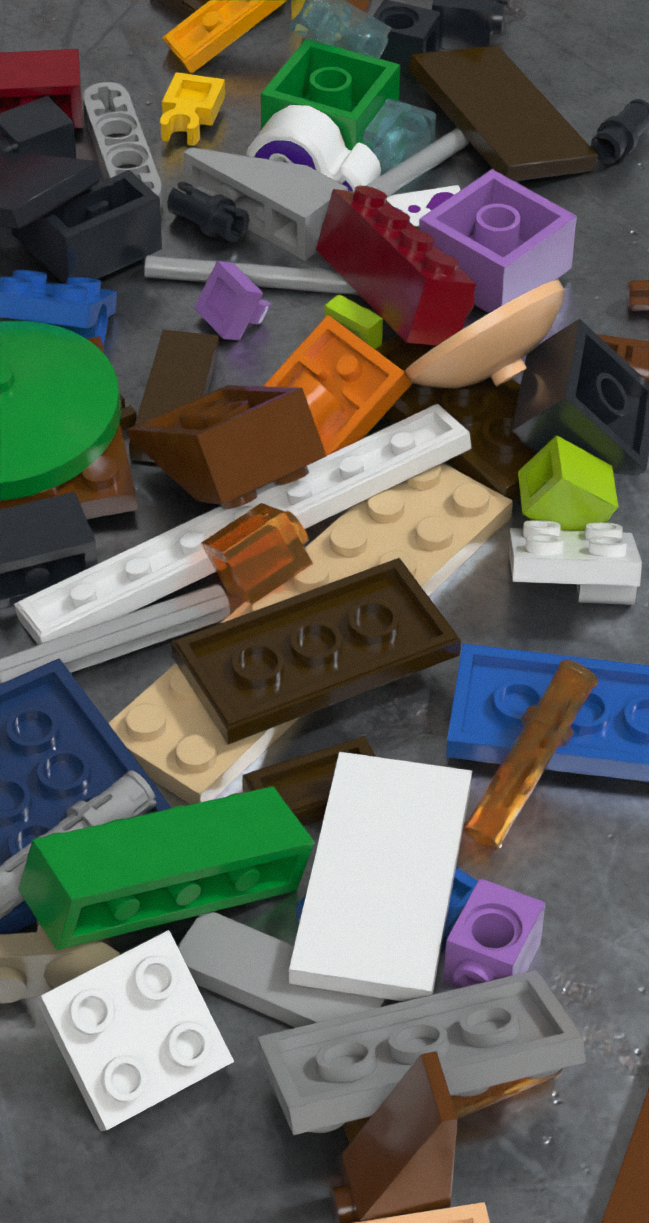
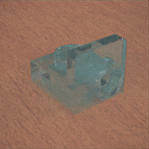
(399, 130)

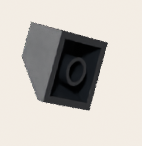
(587, 397)

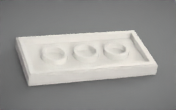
(381, 878)

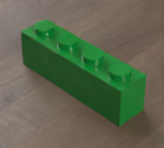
(164, 866)

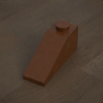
(403, 1152)

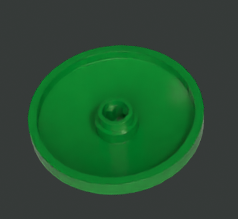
(54, 406)

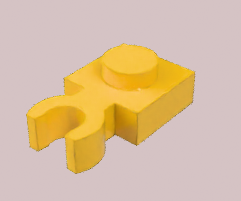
(189, 103)

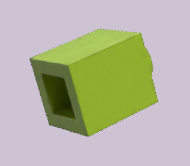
(567, 486)

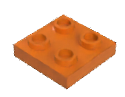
(343, 382)

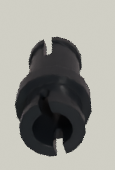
(620, 133)
(214, 214)

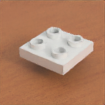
(598, 560)
(134, 1030)

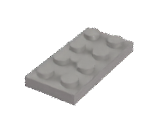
(480, 1033)

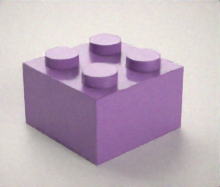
(503, 238)

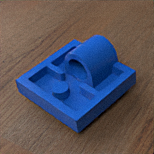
(72, 306)

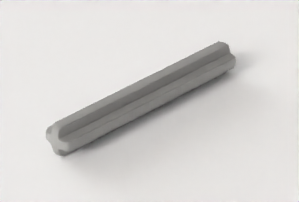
(123, 633)

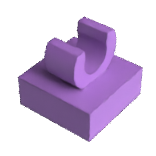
(231, 301)

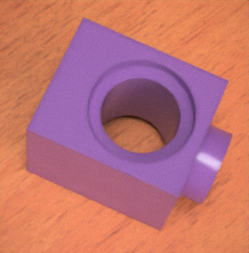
(498, 920)

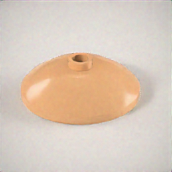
(492, 343)

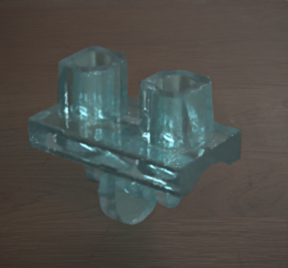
(341, 26)

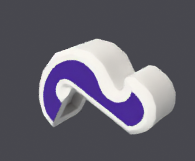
(314, 140)

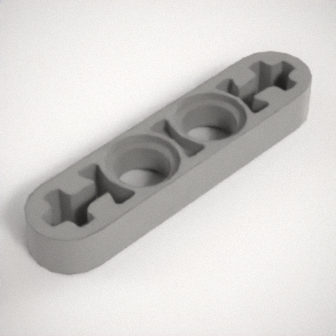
(122, 120)

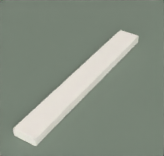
(178, 557)

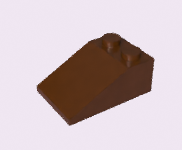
(233, 442)

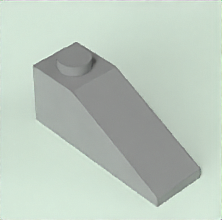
(282, 198)

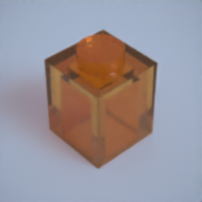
(258, 552)

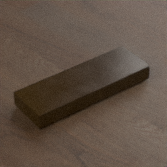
(177, 376)

